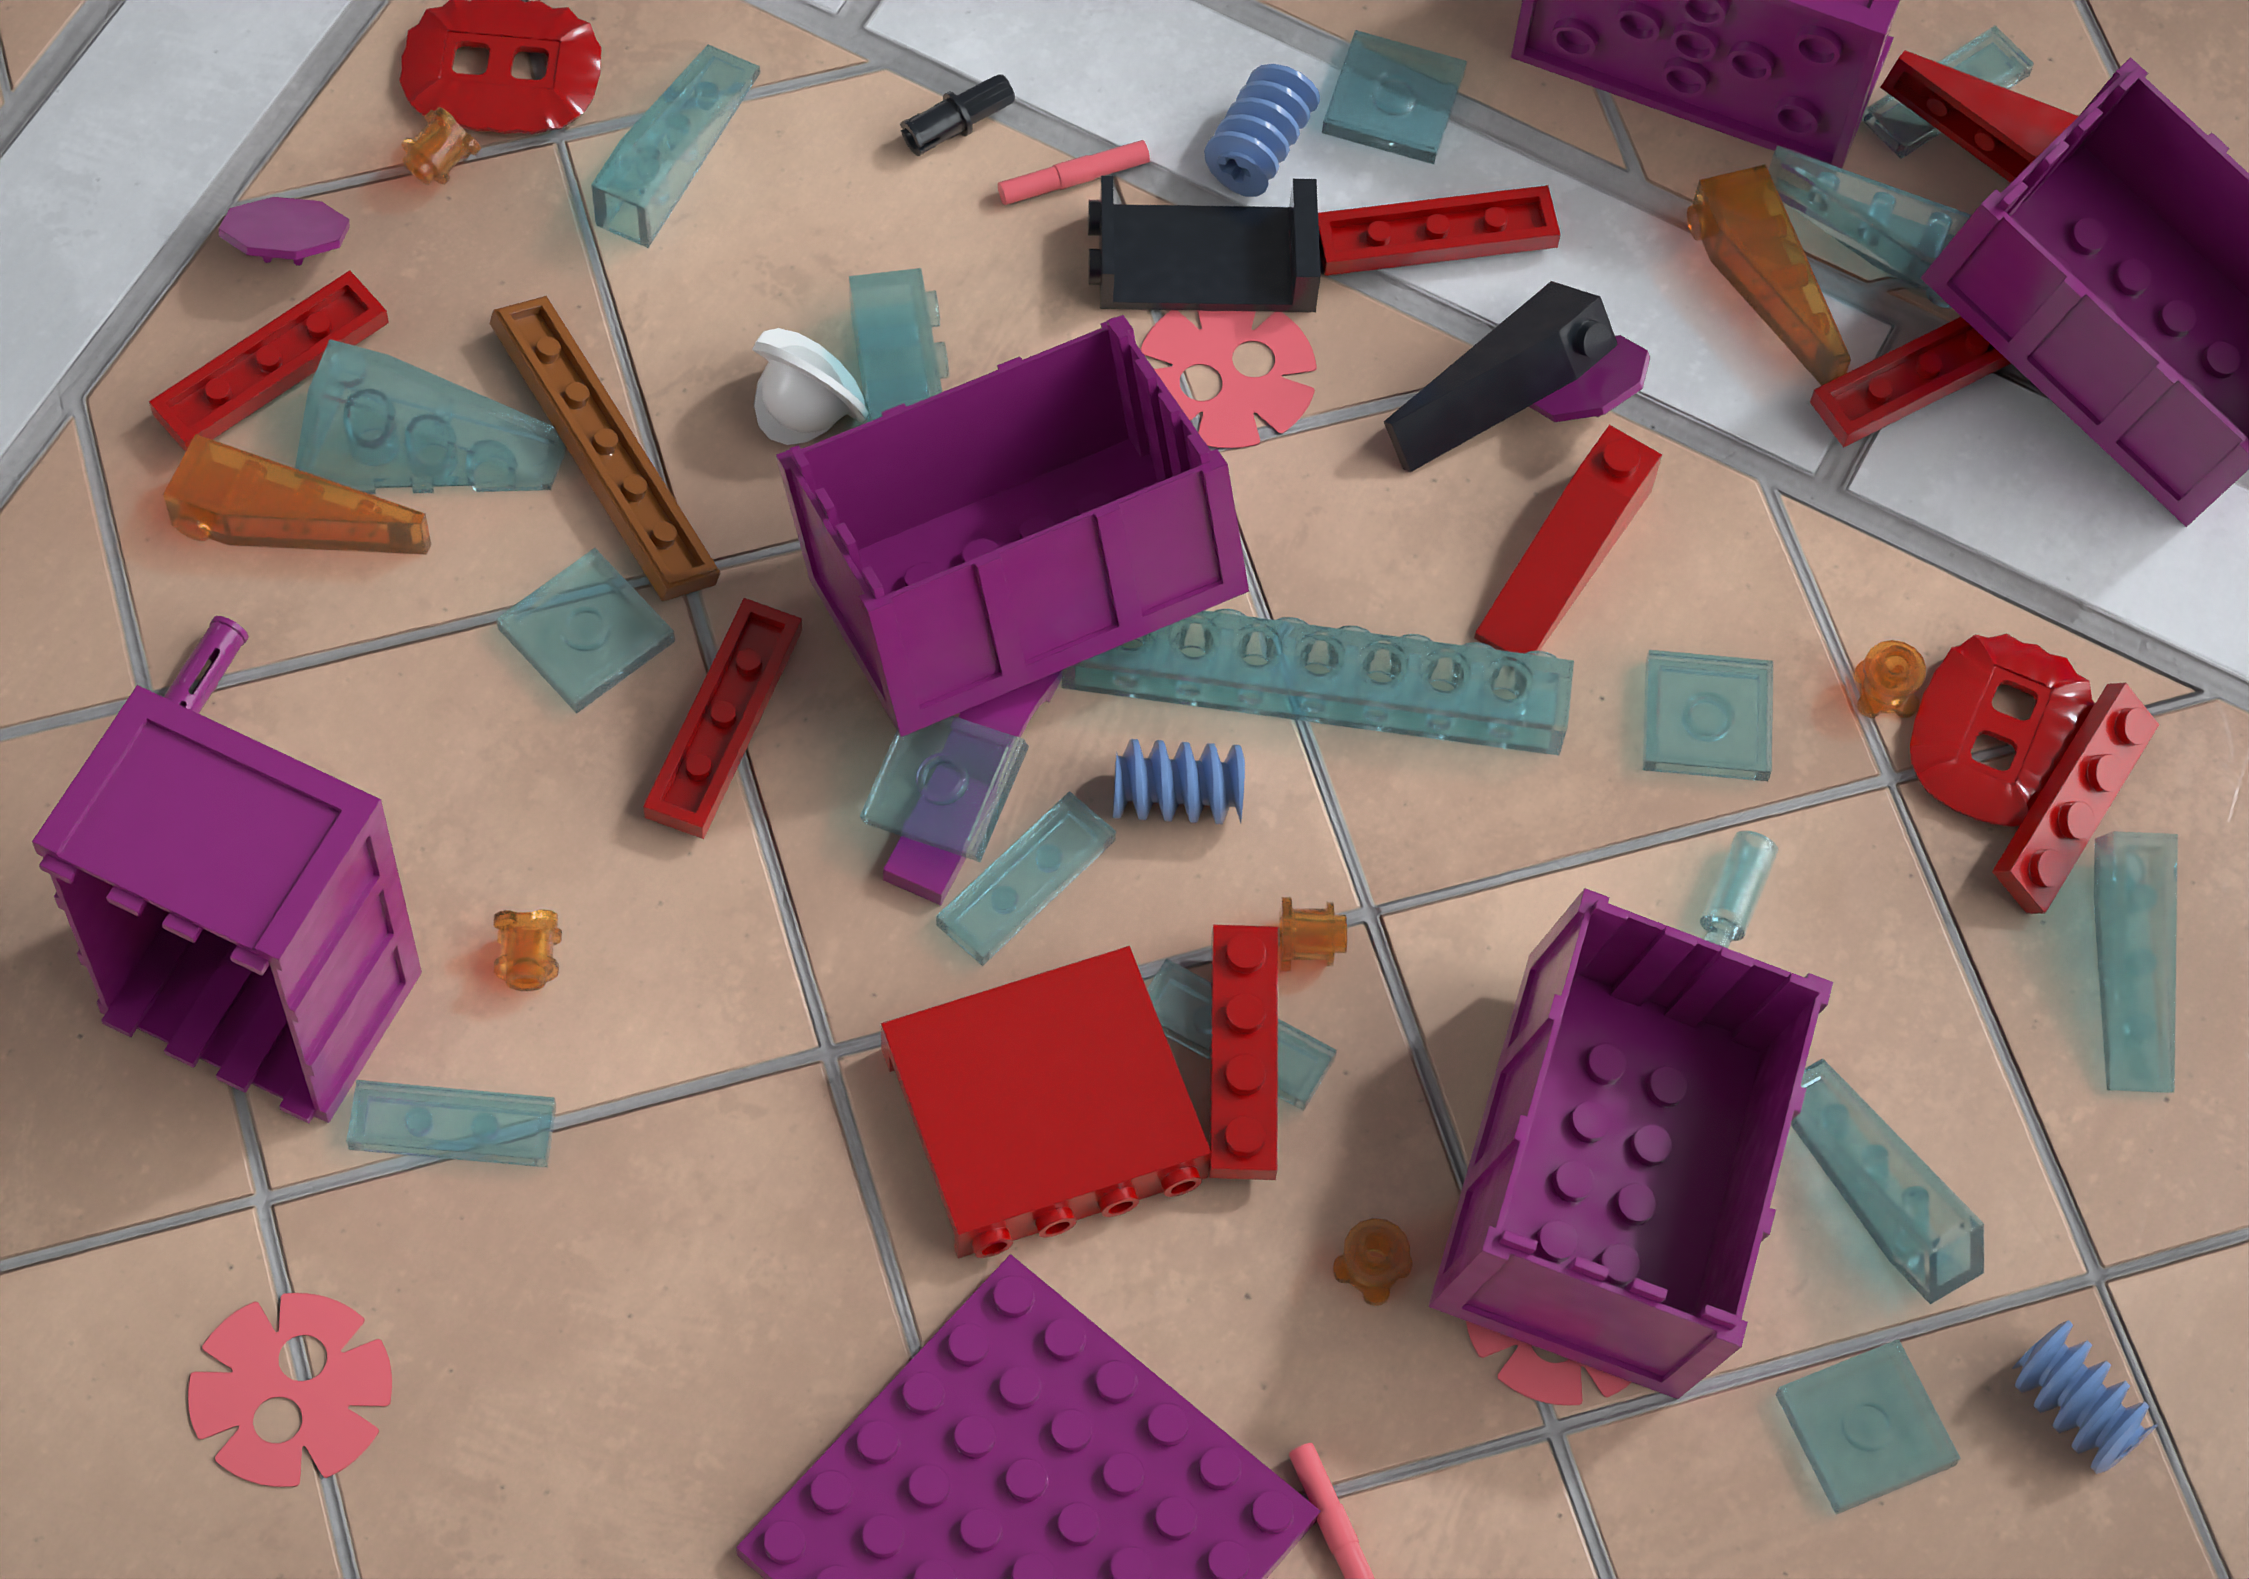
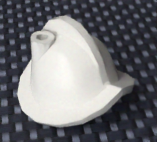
(802, 388)

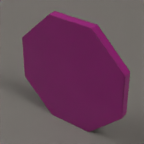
(284, 228)
(1601, 387)

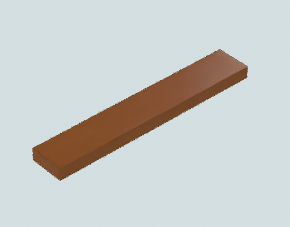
(605, 448)

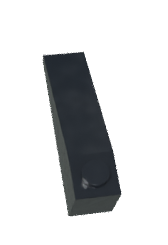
(1512, 367)

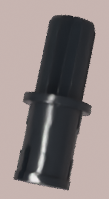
(956, 114)

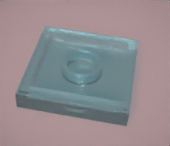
(1394, 97)
(585, 630)
(1708, 715)
(946, 785)
(1867, 1426)

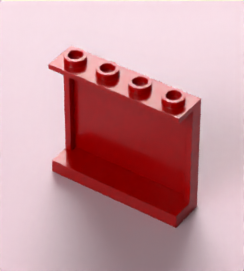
(1047, 1102)

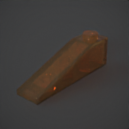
(1762, 258)
(267, 504)

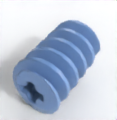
(1260, 128)
(1179, 781)
(2082, 1398)

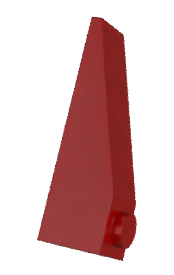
(1981, 117)
(1571, 543)

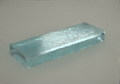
(1987, 57)
(1025, 878)
(1185, 1015)
(451, 1123)

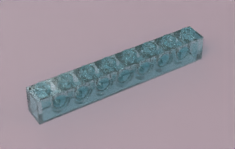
(1346, 694)

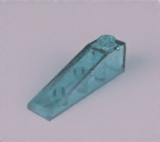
(669, 145)
(1874, 220)
(2137, 957)
(1889, 1187)

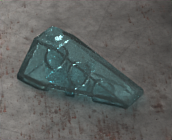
(398, 426)

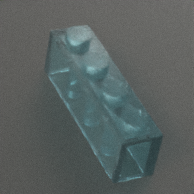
(895, 339)

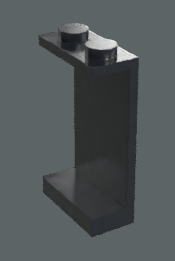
(1206, 254)

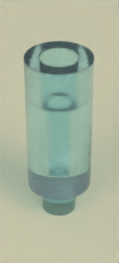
(1738, 887)

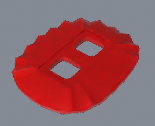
(496, 98)
(1960, 709)

